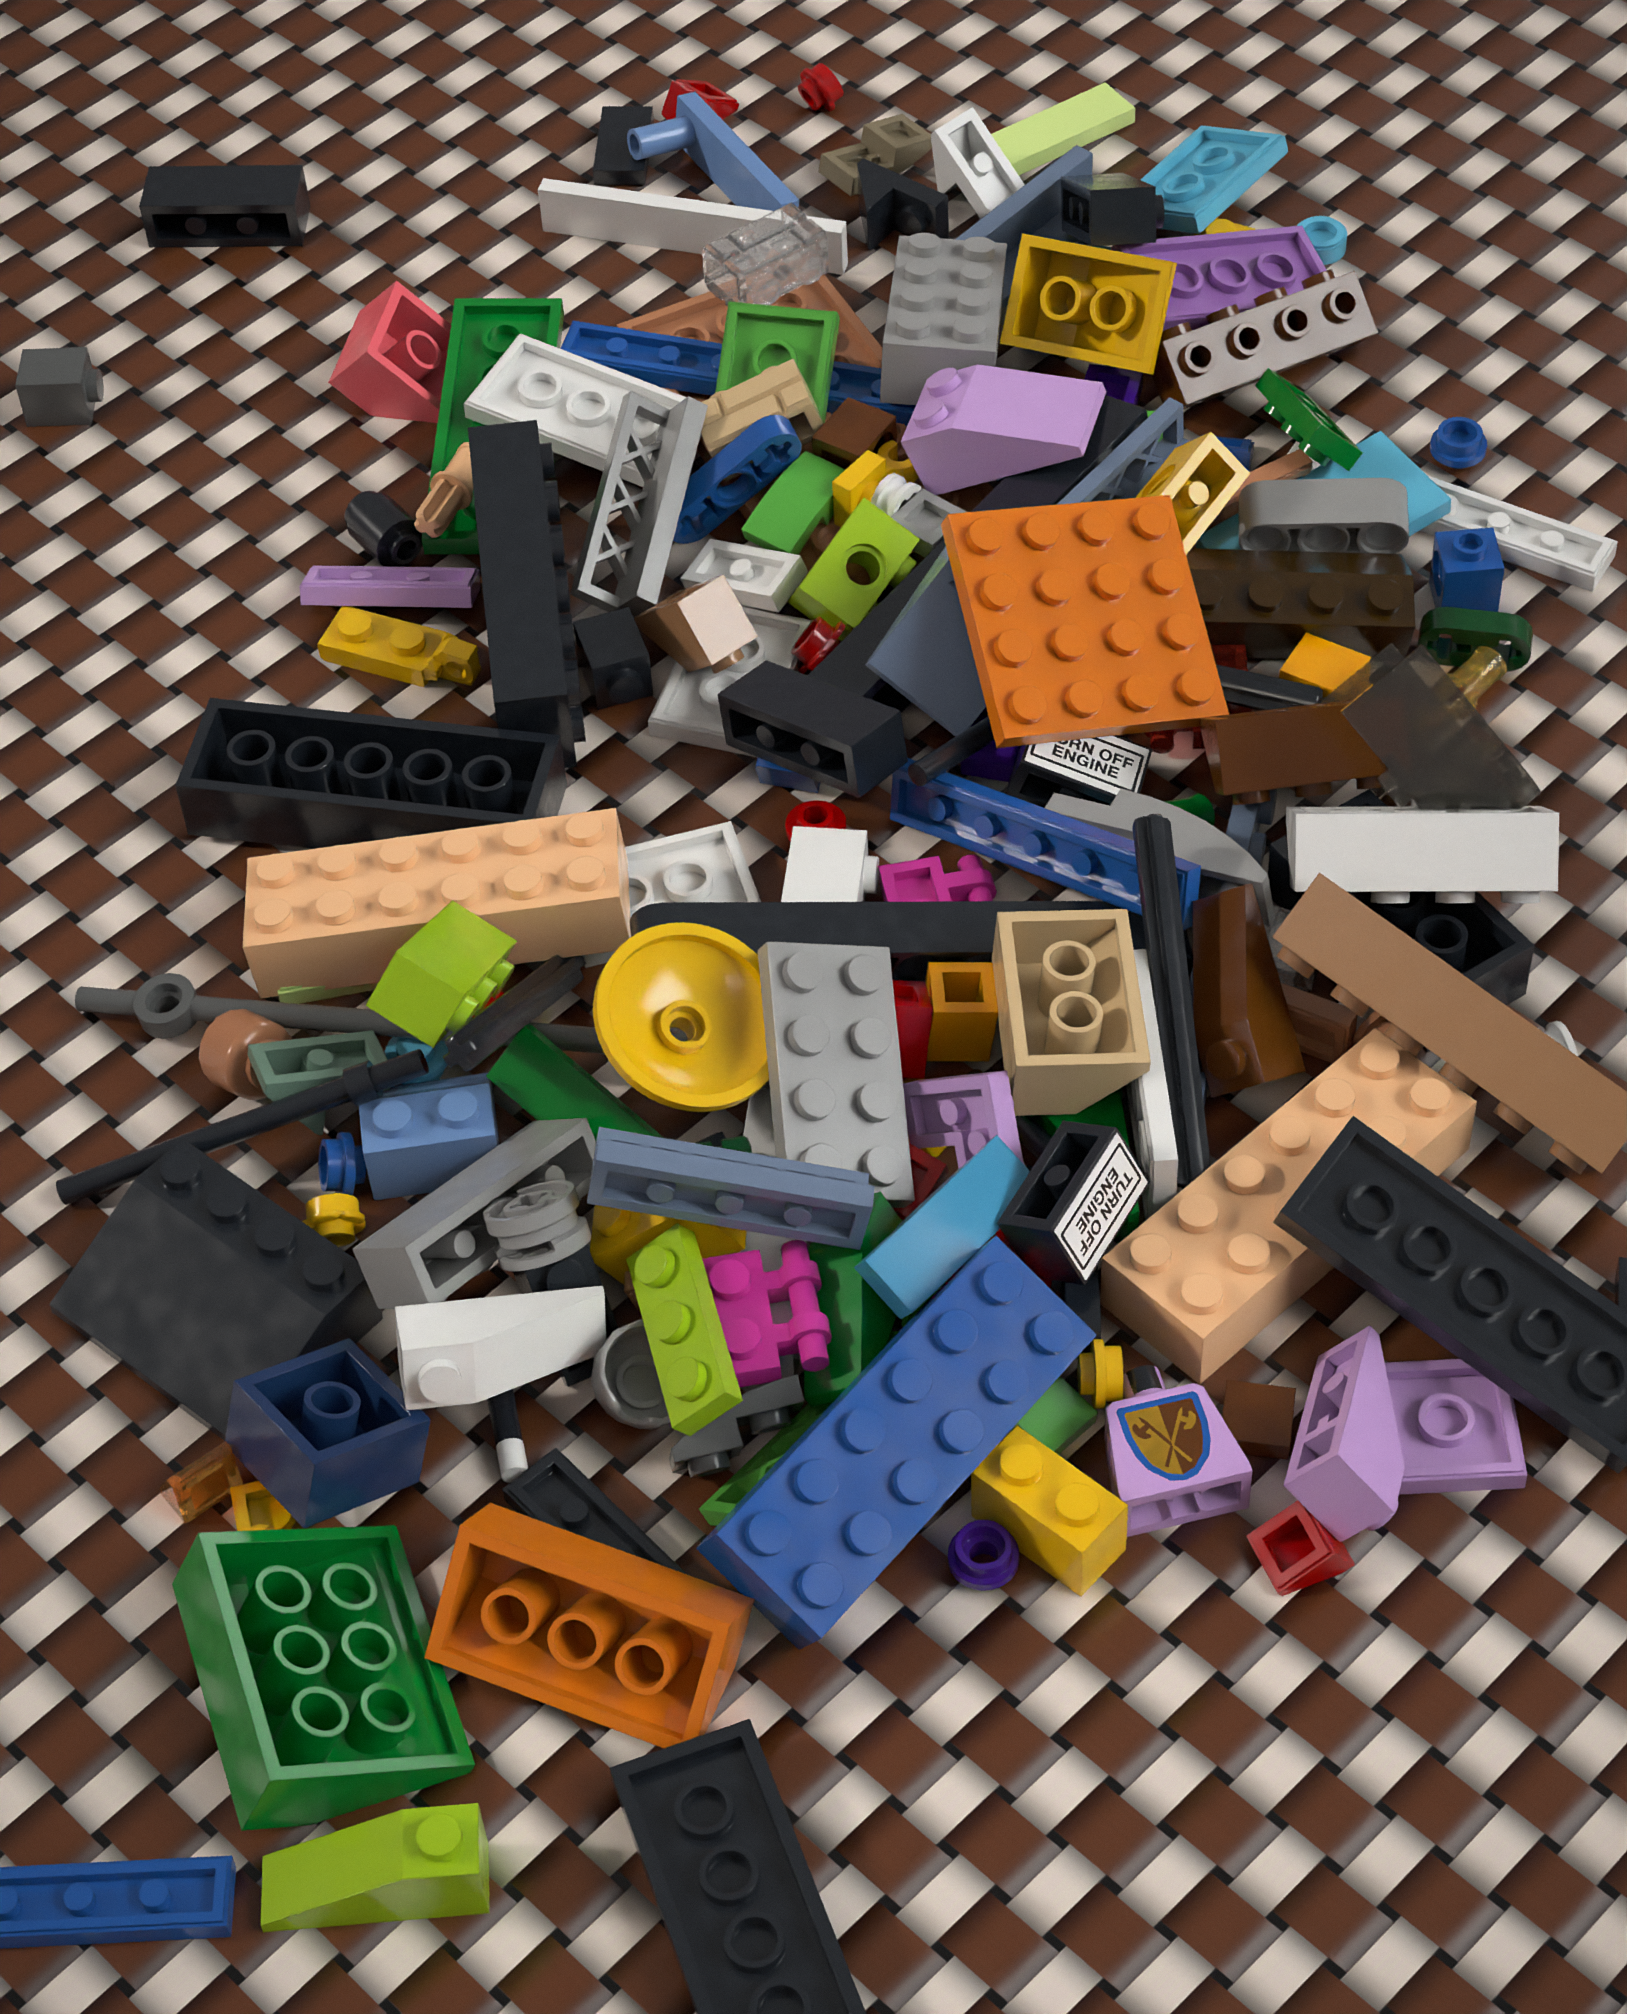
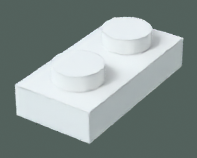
(755, 574)

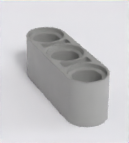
(1324, 515)

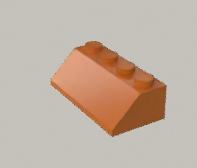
(587, 1627)

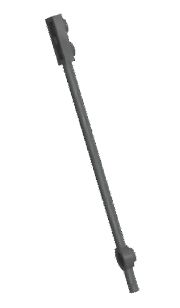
(171, 1007)

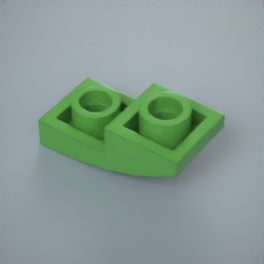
(794, 505)

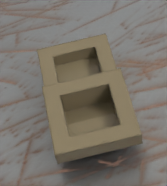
(886, 142)

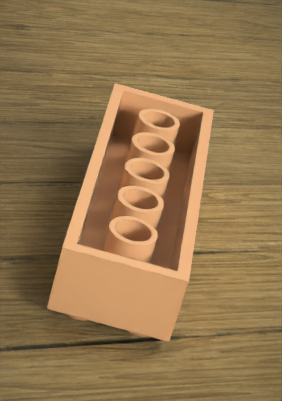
(349, 907)
(1213, 1261)

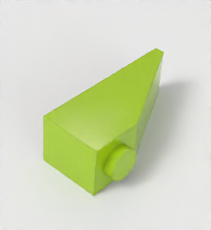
(381, 1871)

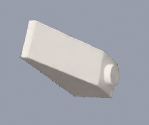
(494, 1344)

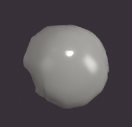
(628, 1380)

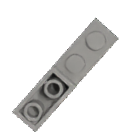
(1221, 858)

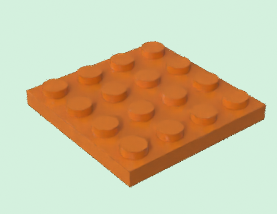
(1083, 620)

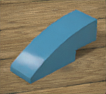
(944, 1229)

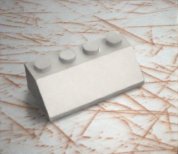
(1425, 850)

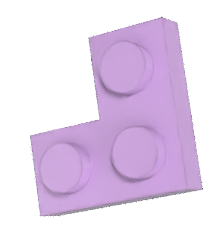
(962, 1113)

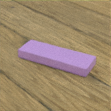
(390, 586)

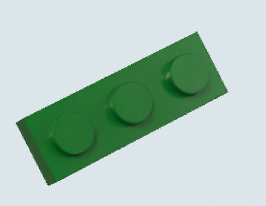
(1307, 422)

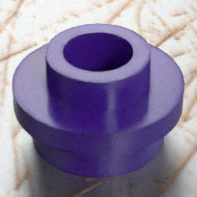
(983, 1538)

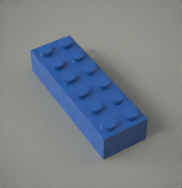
(896, 1444)

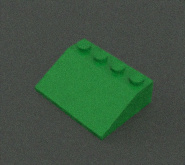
(317, 1671)

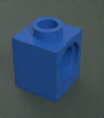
(1466, 569)

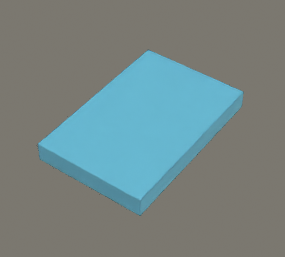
(1211, 173)

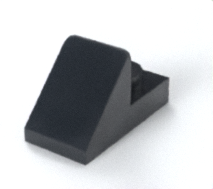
(898, 204)

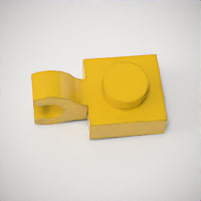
(864, 476)

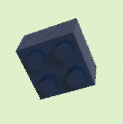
(326, 1432)

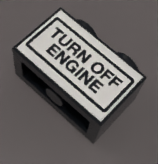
(1079, 768)
(1073, 1202)

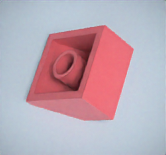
(395, 358)

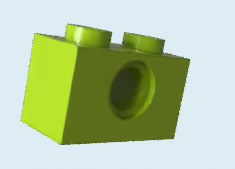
(865, 539)

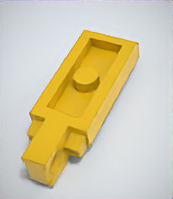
(397, 649)

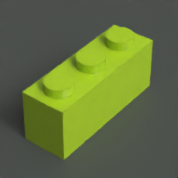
(444, 974)

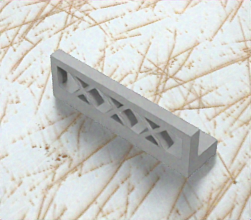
(658, 508)

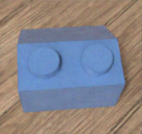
(426, 1133)

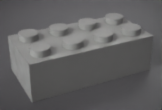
(940, 311)

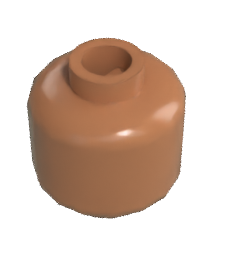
(225, 1050)

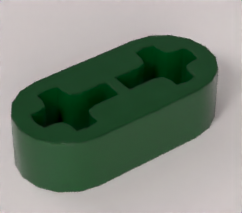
(1472, 630)

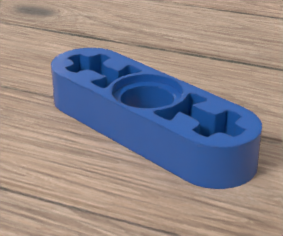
(771, 447)

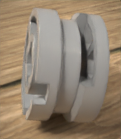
(537, 1226)

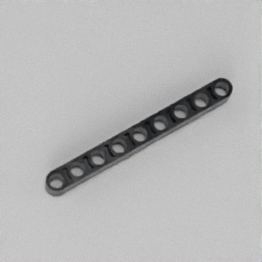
(911, 930)

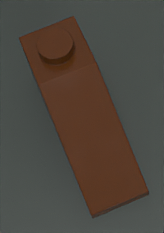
(1238, 996)

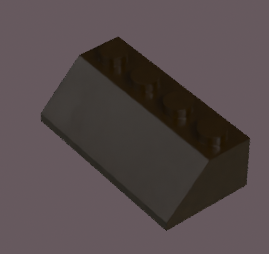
(1280, 595)

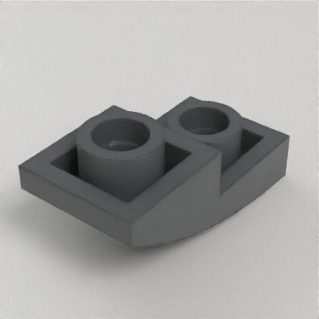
(762, 1409)

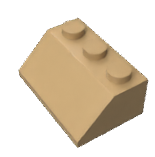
(1067, 1007)

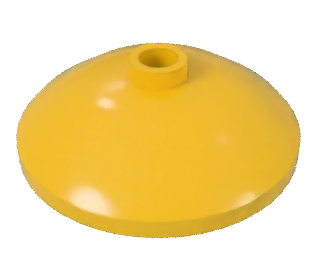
(692, 982)

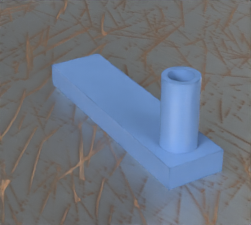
(716, 151)

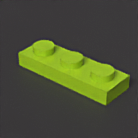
(683, 1330)

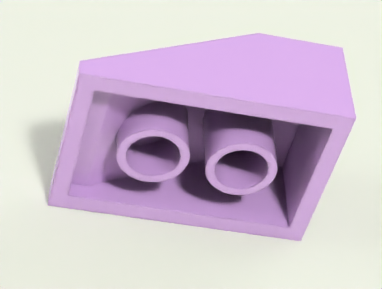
(997, 424)

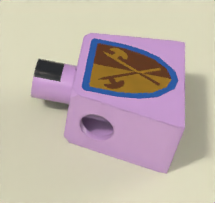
(1172, 1454)

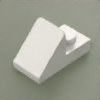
(972, 160)

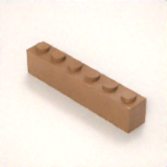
(1458, 1022)

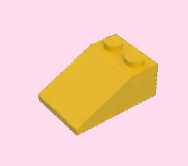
(1088, 303)

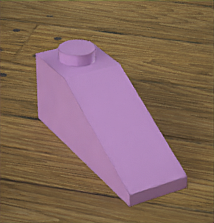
(1348, 1441)

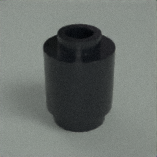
(383, 529)

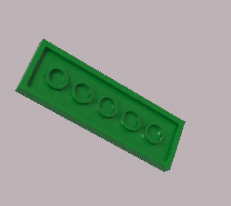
(477, 340)

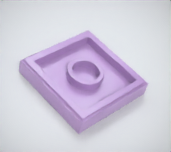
(1454, 1428)

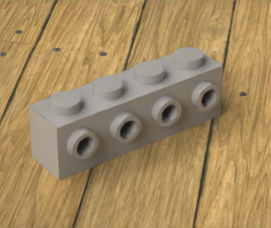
(445, 1236)

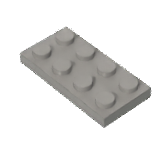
(836, 1061)

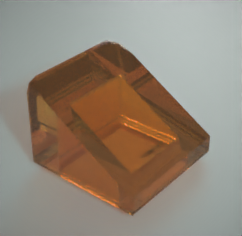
(202, 1483)

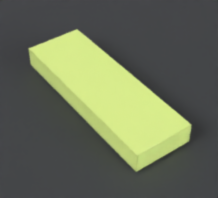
(1063, 126)

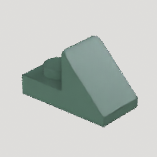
(308, 1062)

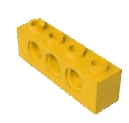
(1200, 482)

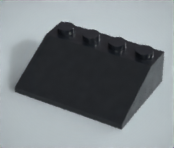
(210, 1285)

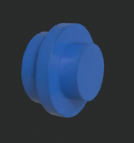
(1458, 443)
(341, 1164)

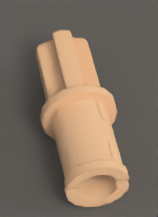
(448, 494)

